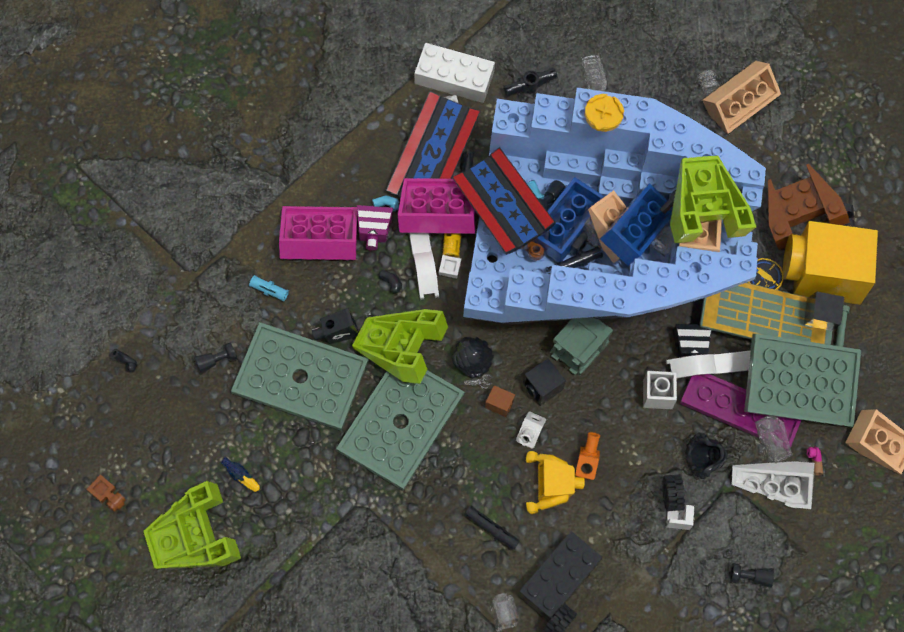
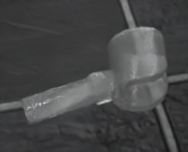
(480, 381)

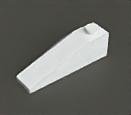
(780, 481)

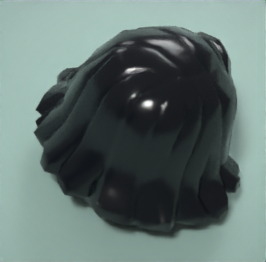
(472, 356)
(704, 455)

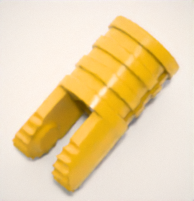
(451, 244)

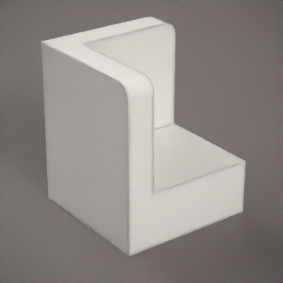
(681, 519)

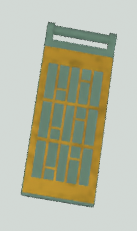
(764, 311)

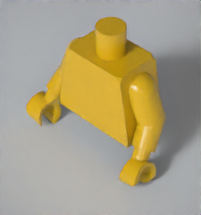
(555, 481)

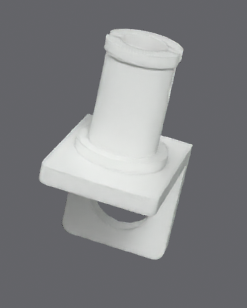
(530, 430)

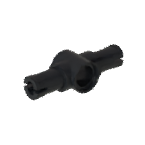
(536, 77)

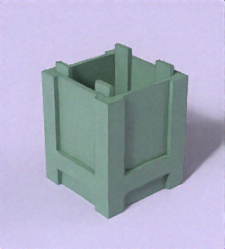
(580, 343)

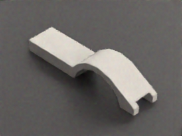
(424, 264)
(710, 364)

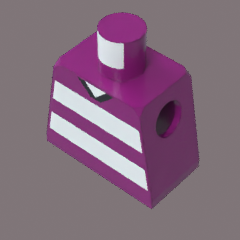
(374, 224)

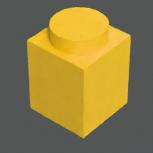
(832, 261)

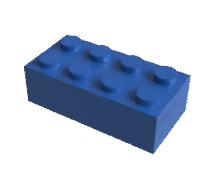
(570, 214)
(637, 225)

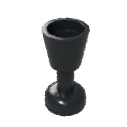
(552, 193)
(208, 360)
(761, 576)

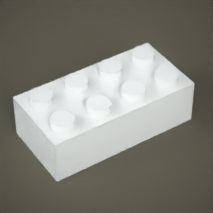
(454, 72)

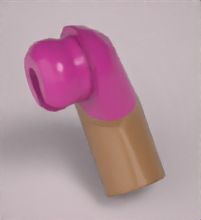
(815, 454)

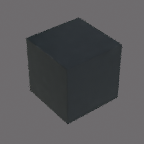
(824, 311)
(544, 382)

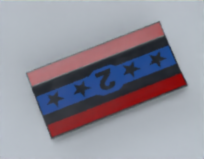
(435, 142)
(504, 202)

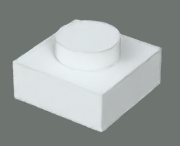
(449, 266)

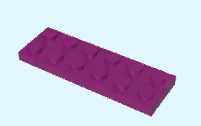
(727, 404)

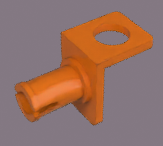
(590, 455)

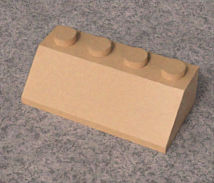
(742, 96)

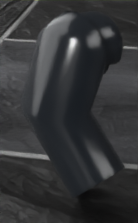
(393, 279)
(130, 363)

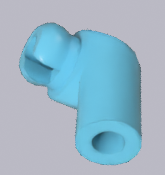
(386, 200)

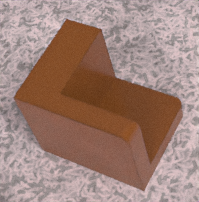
(499, 401)

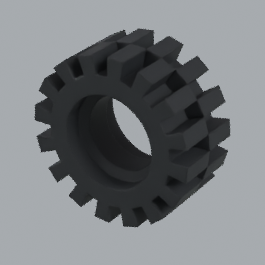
(673, 492)
(560, 620)

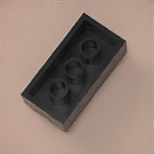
(559, 576)

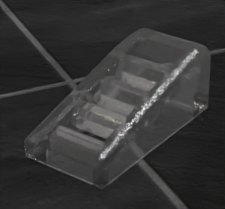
(594, 83)

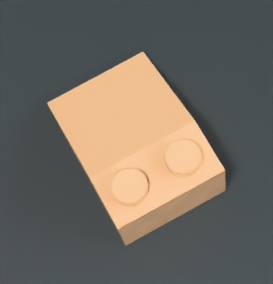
(603, 216)
(709, 239)
(878, 440)

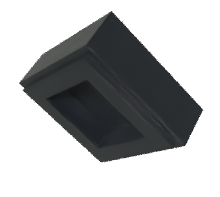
(579, 244)

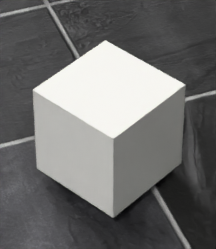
(660, 390)

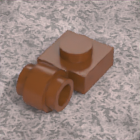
(532, 247)
(103, 490)

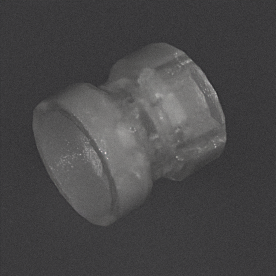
(708, 81)

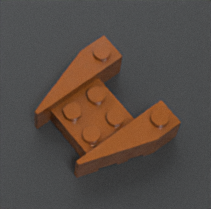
(802, 203)

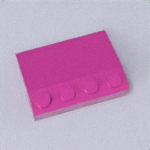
(434, 207)
(318, 233)

